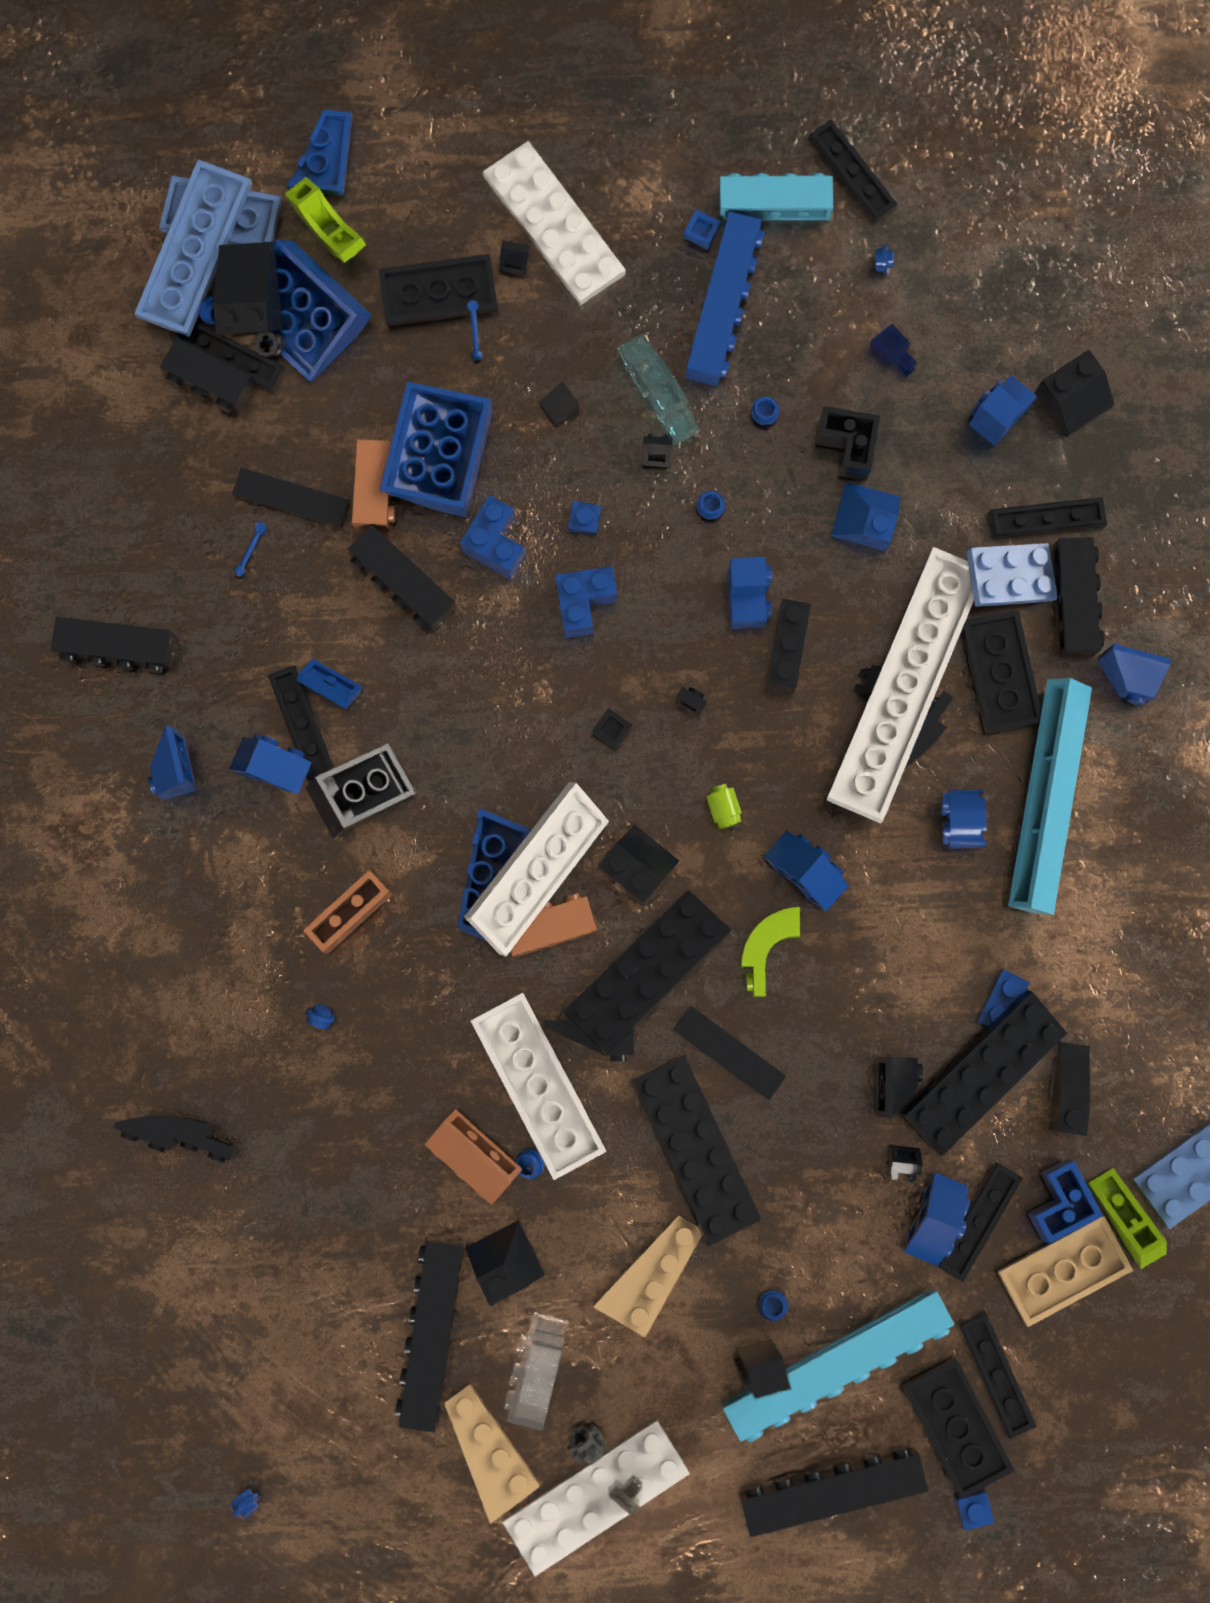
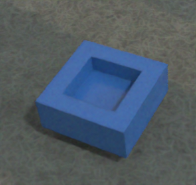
(702, 229)
(584, 518)
(975, 1510)

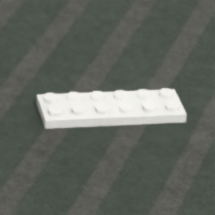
(554, 223)
(536, 869)
(538, 1086)
(580, 1504)

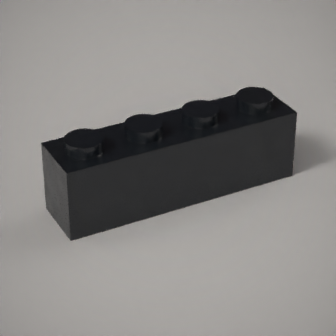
(402, 578)
(1077, 597)
(113, 644)
(762, 1369)

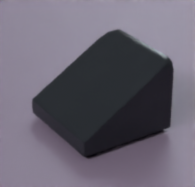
(559, 404)

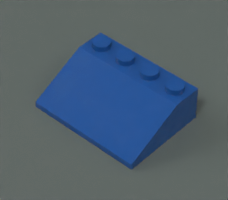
(315, 311)
(437, 448)

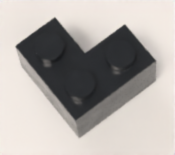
(854, 434)

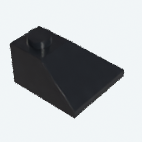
(896, 1083)
(504, 1262)

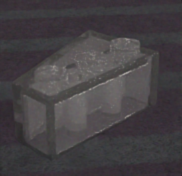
(537, 1371)

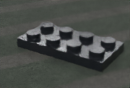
(437, 289)
(1002, 672)
(958, 1428)

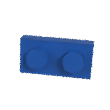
(329, 683)
(1003, 994)

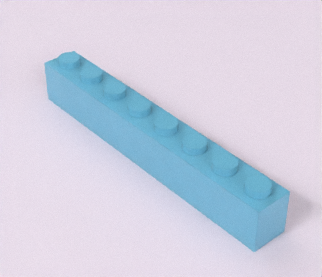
(1050, 796)
(842, 1362)

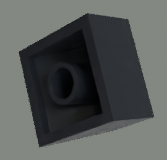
(1076, 393)
(637, 864)

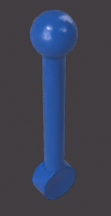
(472, 306)
(260, 529)

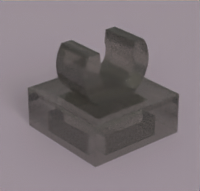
(626, 1494)

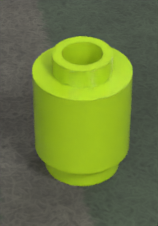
(724, 806)

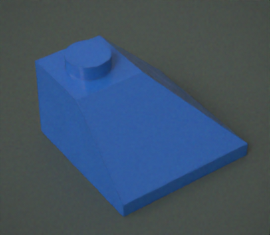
(866, 516)
(1134, 672)
(171, 767)

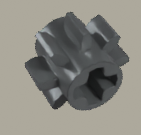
(586, 1444)

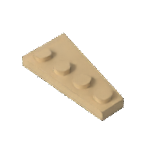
(646, 1284)
(492, 1459)

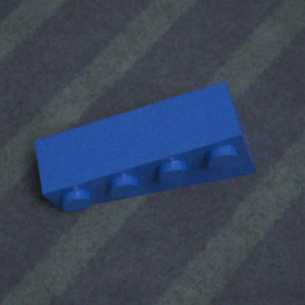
(492, 847)

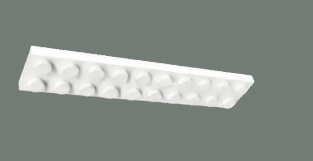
(905, 688)

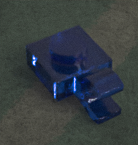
(893, 346)

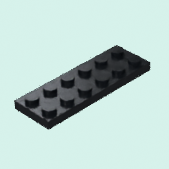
(647, 972)
(984, 1072)
(696, 1150)

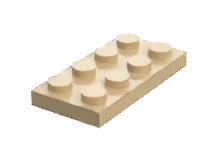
(1064, 1271)

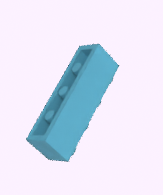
(777, 196)

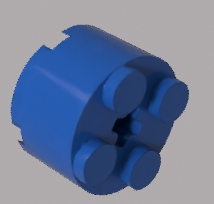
(965, 818)

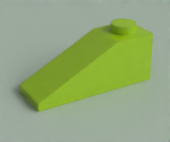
(1128, 1219)

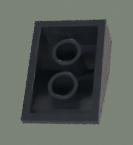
(247, 289)
(359, 790)

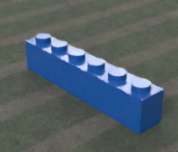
(723, 299)

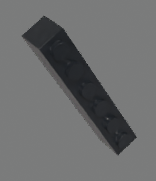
(431, 1335)
(833, 1491)

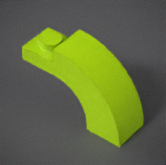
(324, 221)
(774, 928)

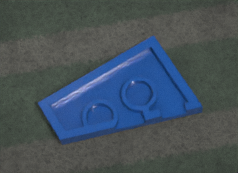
(327, 154)

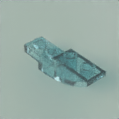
(660, 388)

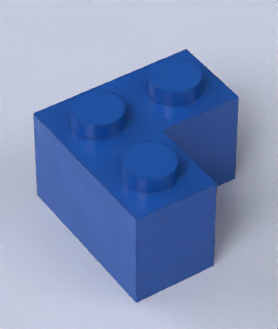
(1001, 409)
(487, 539)
(580, 591)
(746, 592)
(265, 762)
(807, 869)
(1071, 1203)
(939, 1220)

